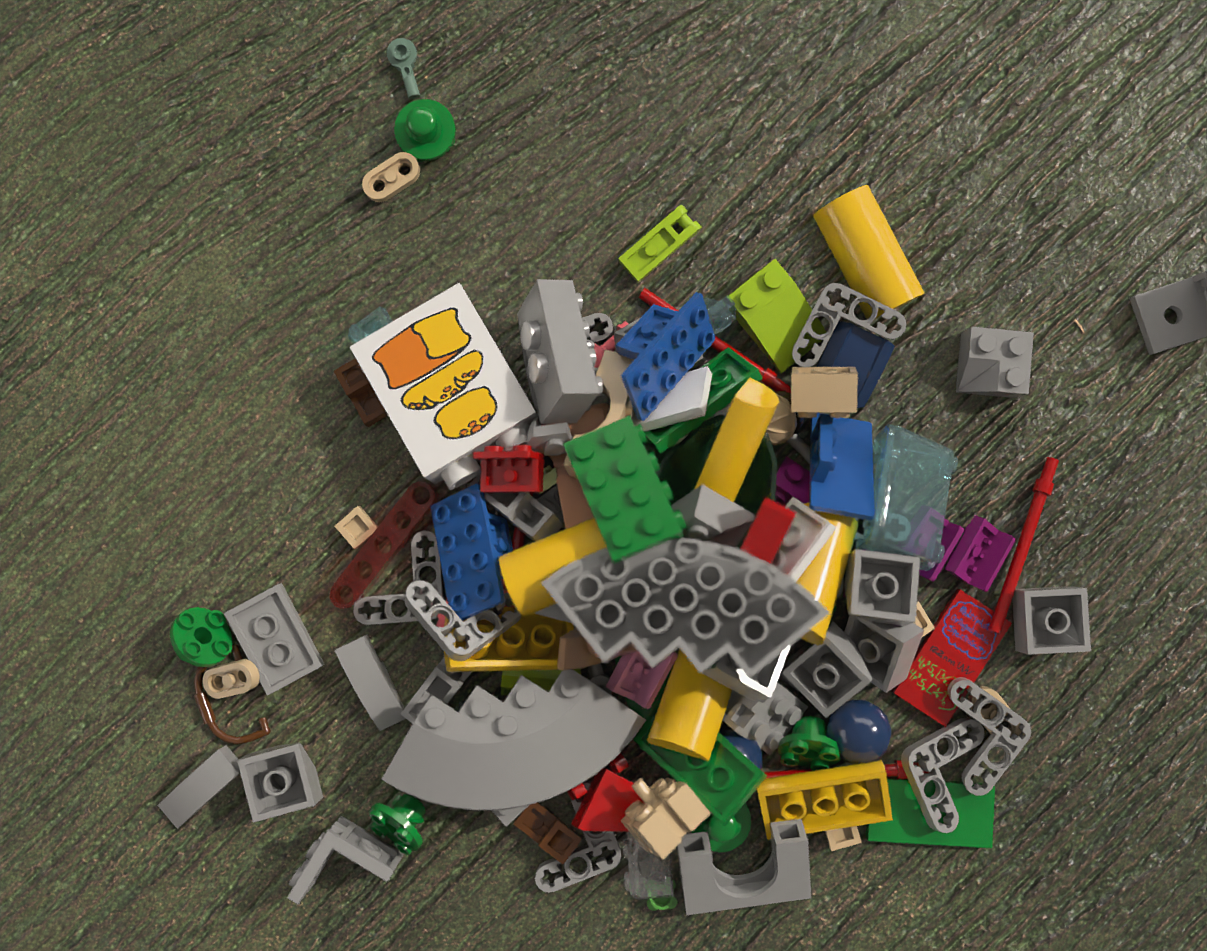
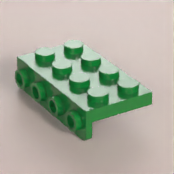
(624, 489)

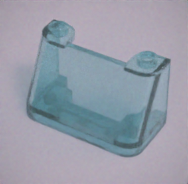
(909, 496)

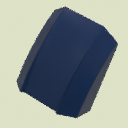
(859, 349)

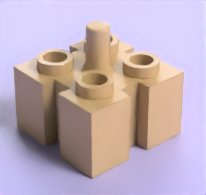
(664, 816)

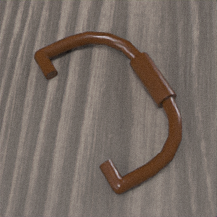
(209, 717)

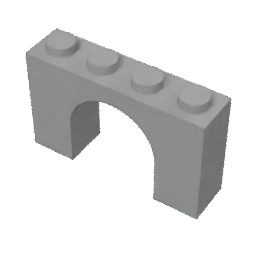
(779, 880)

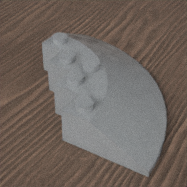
(688, 598)
(512, 750)

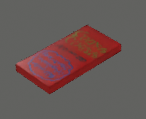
(952, 650)

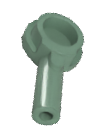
(403, 55)

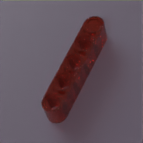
(370, 552)

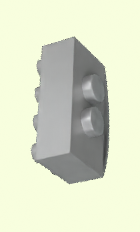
(557, 352)

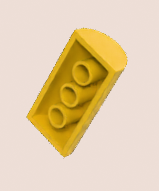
(868, 250)
(739, 439)
(535, 562)
(827, 570)
(523, 647)
(689, 711)
(828, 797)

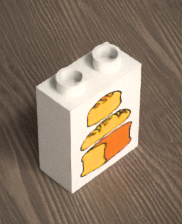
(445, 387)

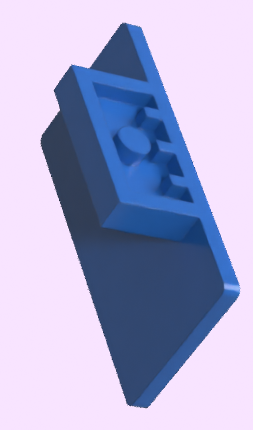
(663, 350)
(841, 467)
(470, 551)

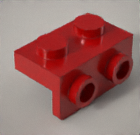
(510, 470)

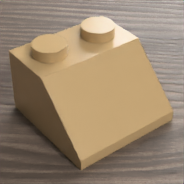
(824, 391)

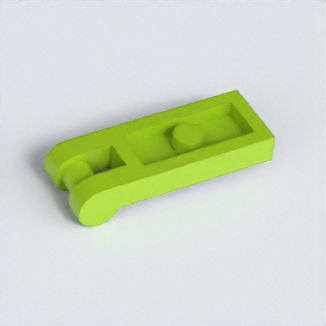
(658, 244)

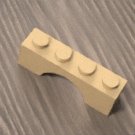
(610, 371)

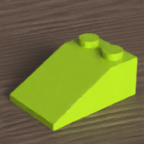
(775, 314)

